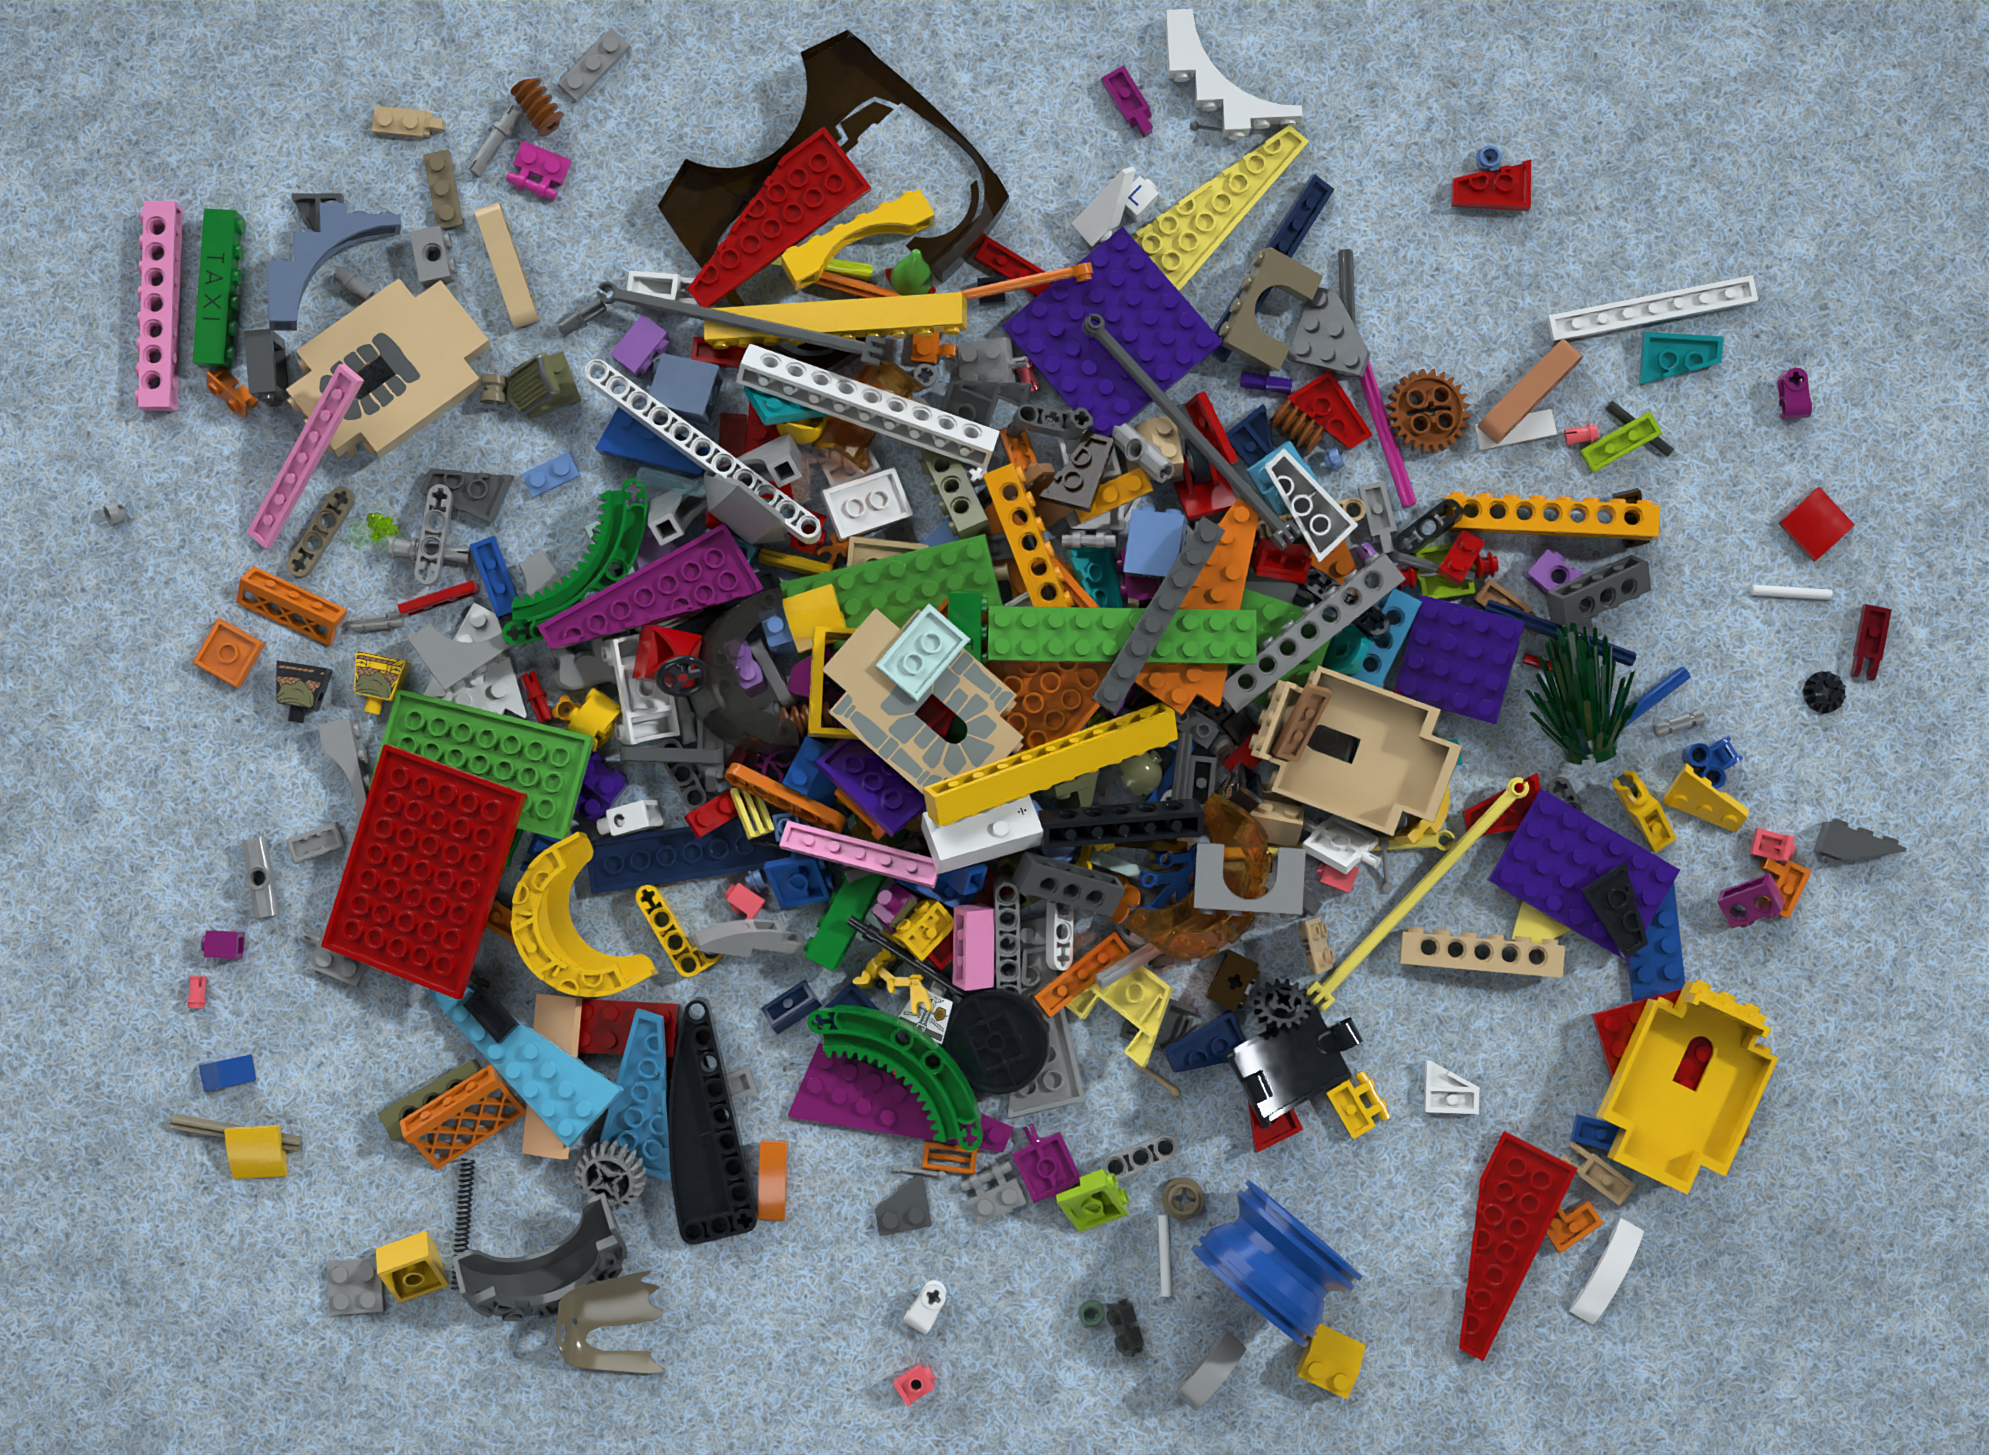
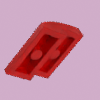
(1816, 524)

